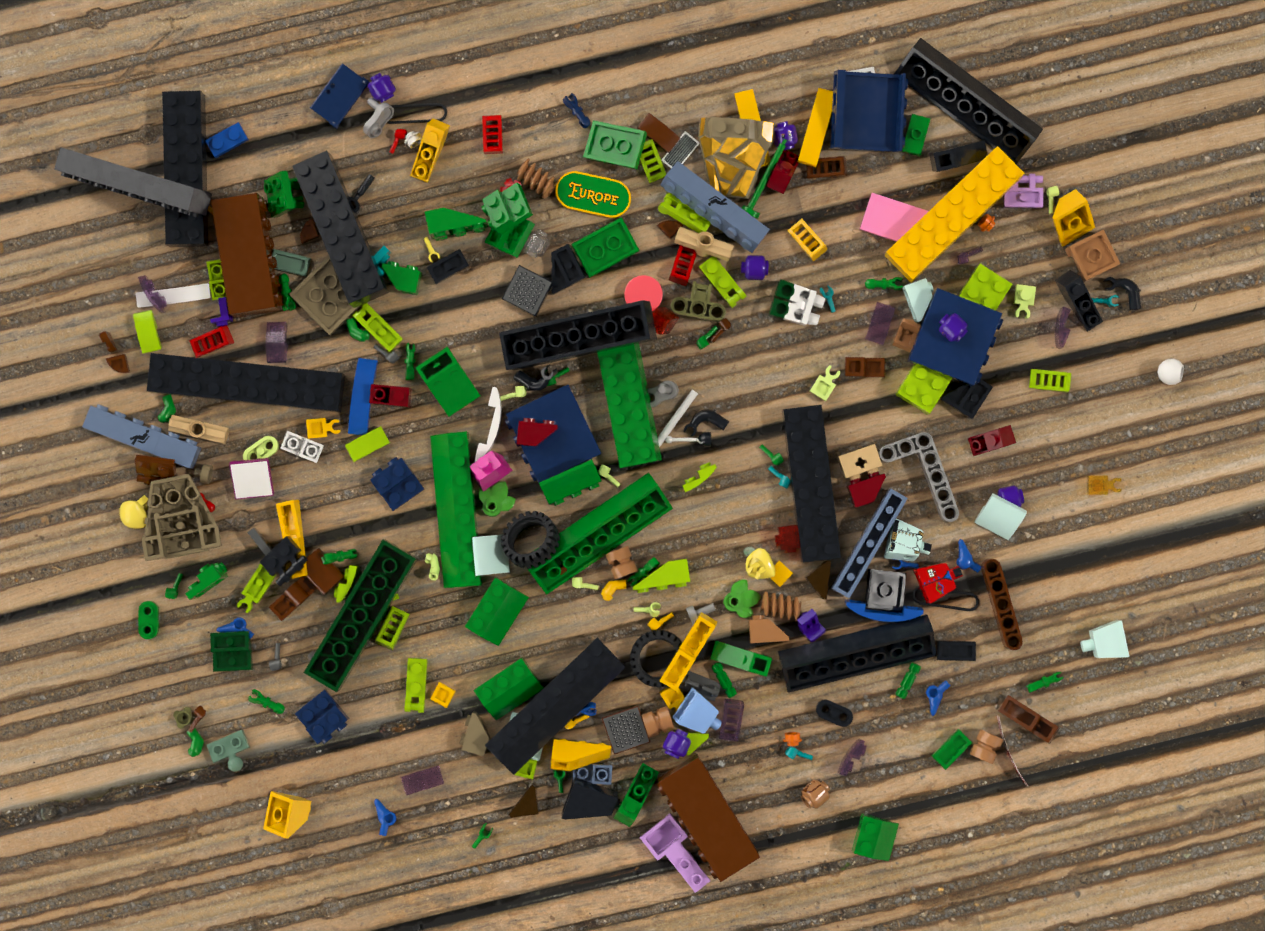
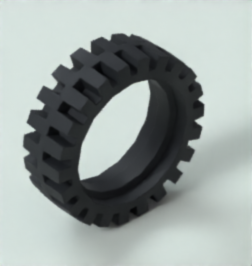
(524, 522)
(637, 648)

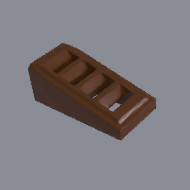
(843, 168)

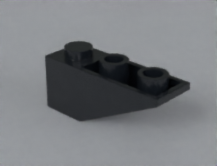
(958, 156)
(1079, 299)

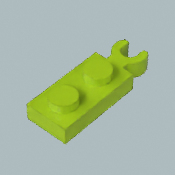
(256, 587)

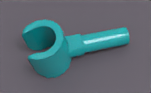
(828, 295)
(1108, 300)
(784, 482)
(792, 752)

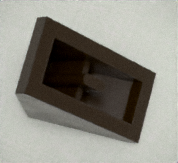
(820, 579)
(527, 804)

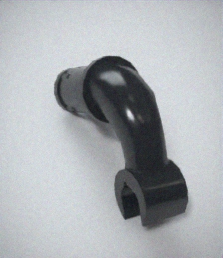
(1131, 289)
(532, 383)
(708, 416)

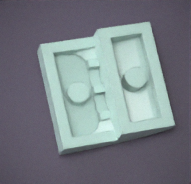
(1000, 516)
(489, 555)

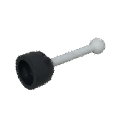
(704, 439)

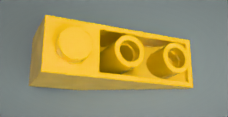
(429, 149)
(574, 755)

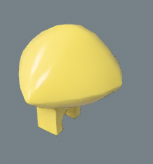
(134, 513)
(760, 565)

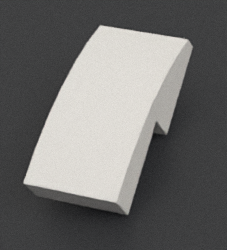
(301, 446)

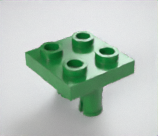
(279, 194)

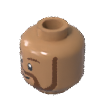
(815, 794)

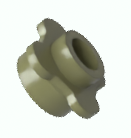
(178, 715)

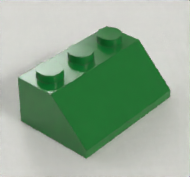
(571, 483)
(496, 611)
(508, 689)

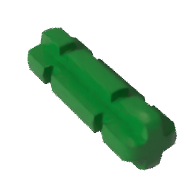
(724, 679)
(908, 680)

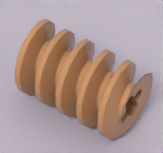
(536, 179)
(780, 606)

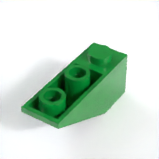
(741, 658)
(636, 795)

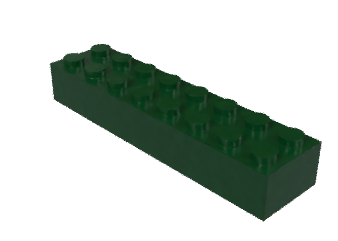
(360, 615)

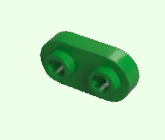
(150, 620)

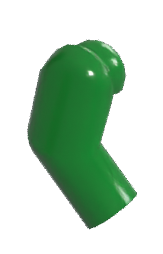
(168, 411)
(196, 744)

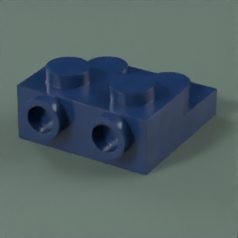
(396, 483)
(322, 717)

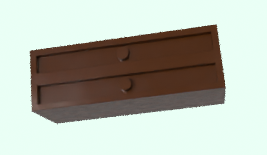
(246, 255)
(707, 818)

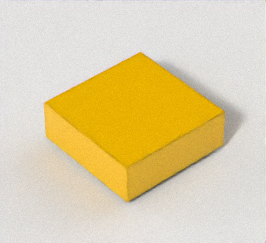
(782, 573)
(443, 694)

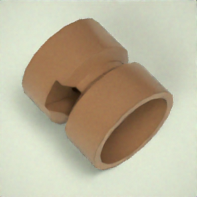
(621, 562)
(658, 722)
(986, 746)

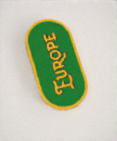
(593, 194)

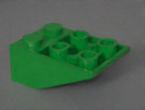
(447, 222)
(448, 381)

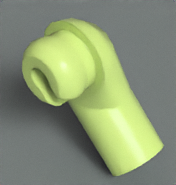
(435, 568)

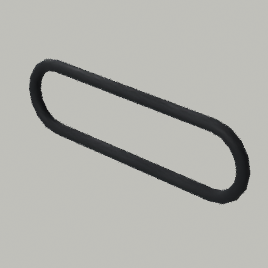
(418, 105)
(946, 606)

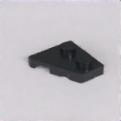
(565, 269)
(967, 398)

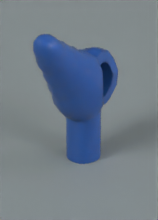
(965, 559)
(239, 624)
(935, 695)
(385, 817)

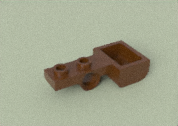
(319, 577)

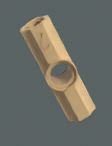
(704, 244)
(187, 427)

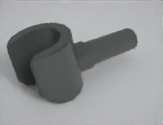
(392, 357)
(276, 664)

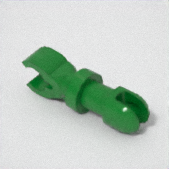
(872, 283)
(287, 299)
(410, 361)
(339, 556)
(649, 566)
(1044, 682)
(266, 702)

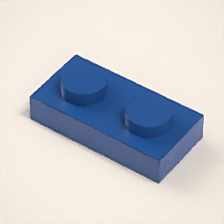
(227, 140)

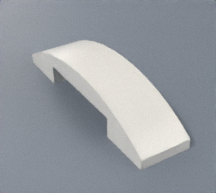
(494, 402)

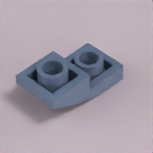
(595, 773)

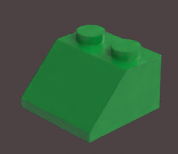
(875, 837)

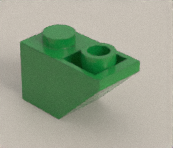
(404, 279)

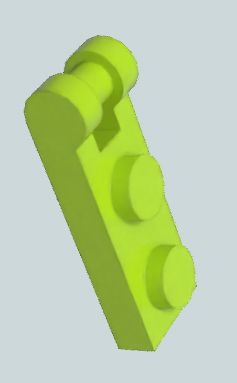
(683, 213)
(722, 281)
(378, 327)
(416, 684)

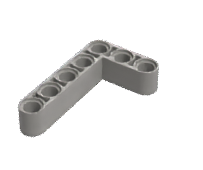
(928, 470)

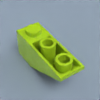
(670, 573)

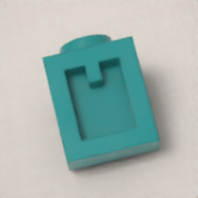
(381, 257)

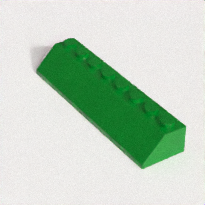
(455, 508)
(602, 531)

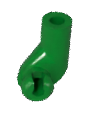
(355, 332)

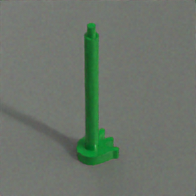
(749, 209)

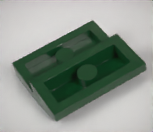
(231, 651)

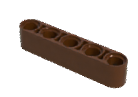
(1008, 611)

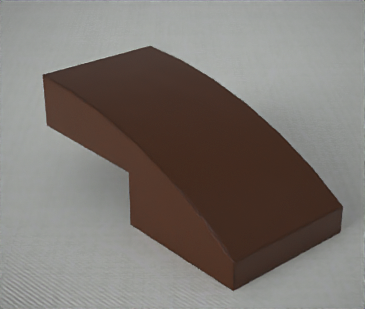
(659, 132)
(865, 367)

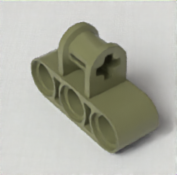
(699, 298)

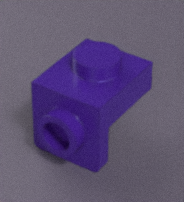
(225, 317)
(810, 625)

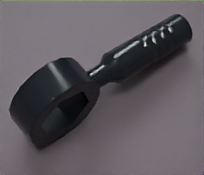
(360, 192)

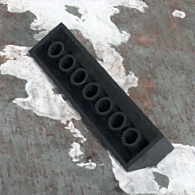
(968, 101)
(857, 653)
(555, 706)

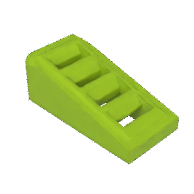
(658, 176)
(1066, 384)
(390, 645)

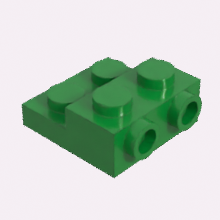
(506, 208)
(209, 577)

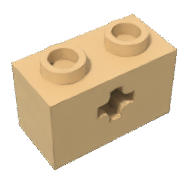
(868, 454)

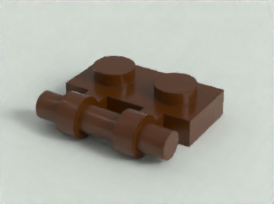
(154, 466)

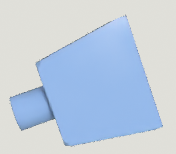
(697, 713)

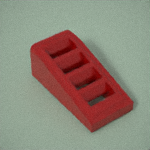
(492, 149)
(680, 275)
(221, 331)

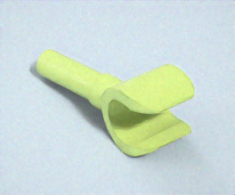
(1052, 192)
(520, 392)
(604, 471)
(577, 582)
(653, 613)

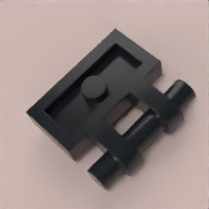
(280, 556)

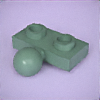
(229, 747)

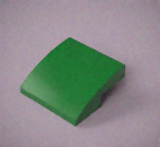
(512, 240)

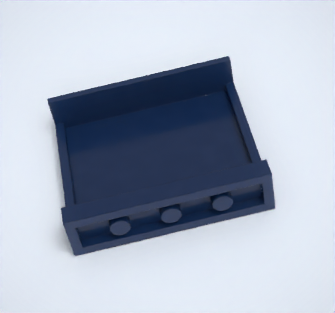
(868, 111)
(961, 358)
(565, 447)

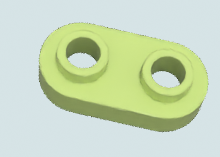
(260, 448)

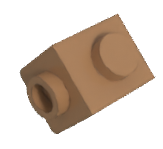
(906, 334)

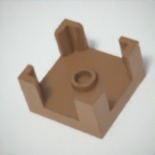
(1093, 255)

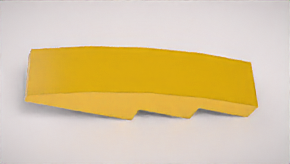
(816, 128)

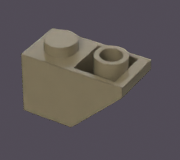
(476, 735)

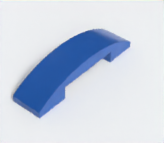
(360, 398)
(908, 612)

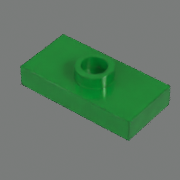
(916, 134)
(951, 749)

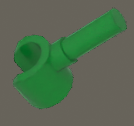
(702, 342)
(553, 380)
(776, 459)
(172, 593)
(559, 775)
(483, 834)

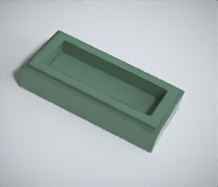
(291, 262)

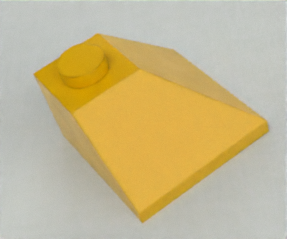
(1072, 217)
(286, 814)

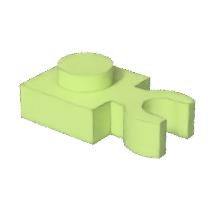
(1024, 297)
(823, 385)

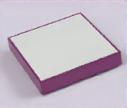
(251, 478)

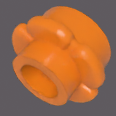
(986, 222)
(792, 738)

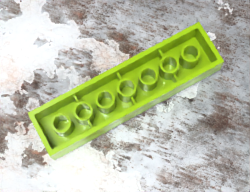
(925, 386)

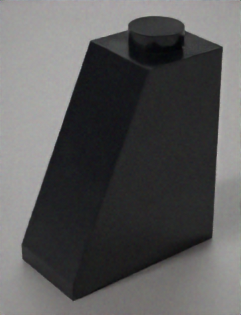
(589, 800)

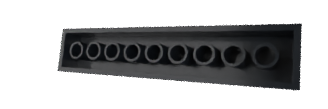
(245, 382)

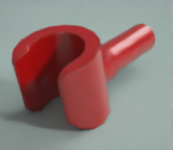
(399, 134)

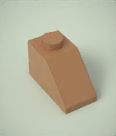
(764, 630)

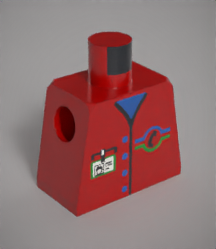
(936, 580)

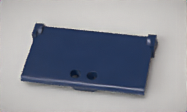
(339, 95)

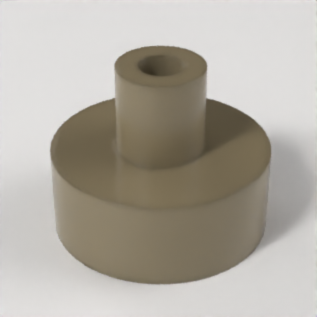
(205, 473)

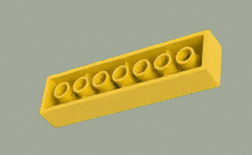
(954, 214)

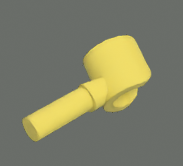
(430, 249)

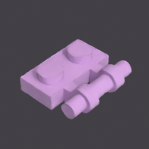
(1025, 197)

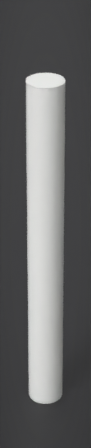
(676, 417)

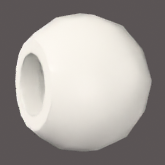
(1171, 371)

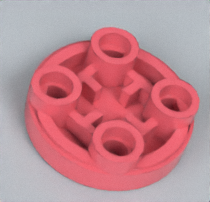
(644, 288)

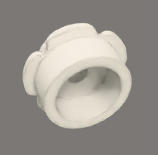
(413, 139)

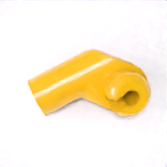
(611, 587)

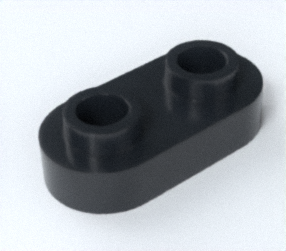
(834, 712)

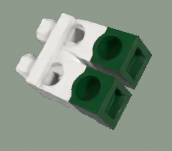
(800, 309)

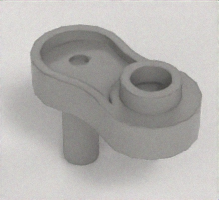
(381, 116)
(665, 391)
(693, 614)

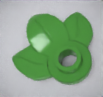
(498, 496)
(744, 599)

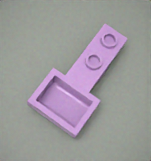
(666, 840)

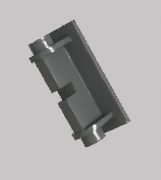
(705, 686)

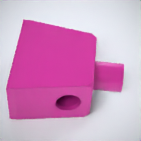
(489, 469)

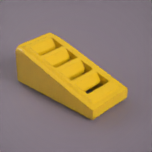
(818, 251)

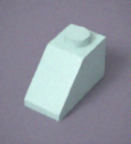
(918, 297)

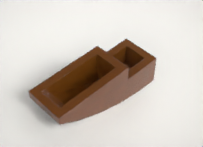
(1028, 719)

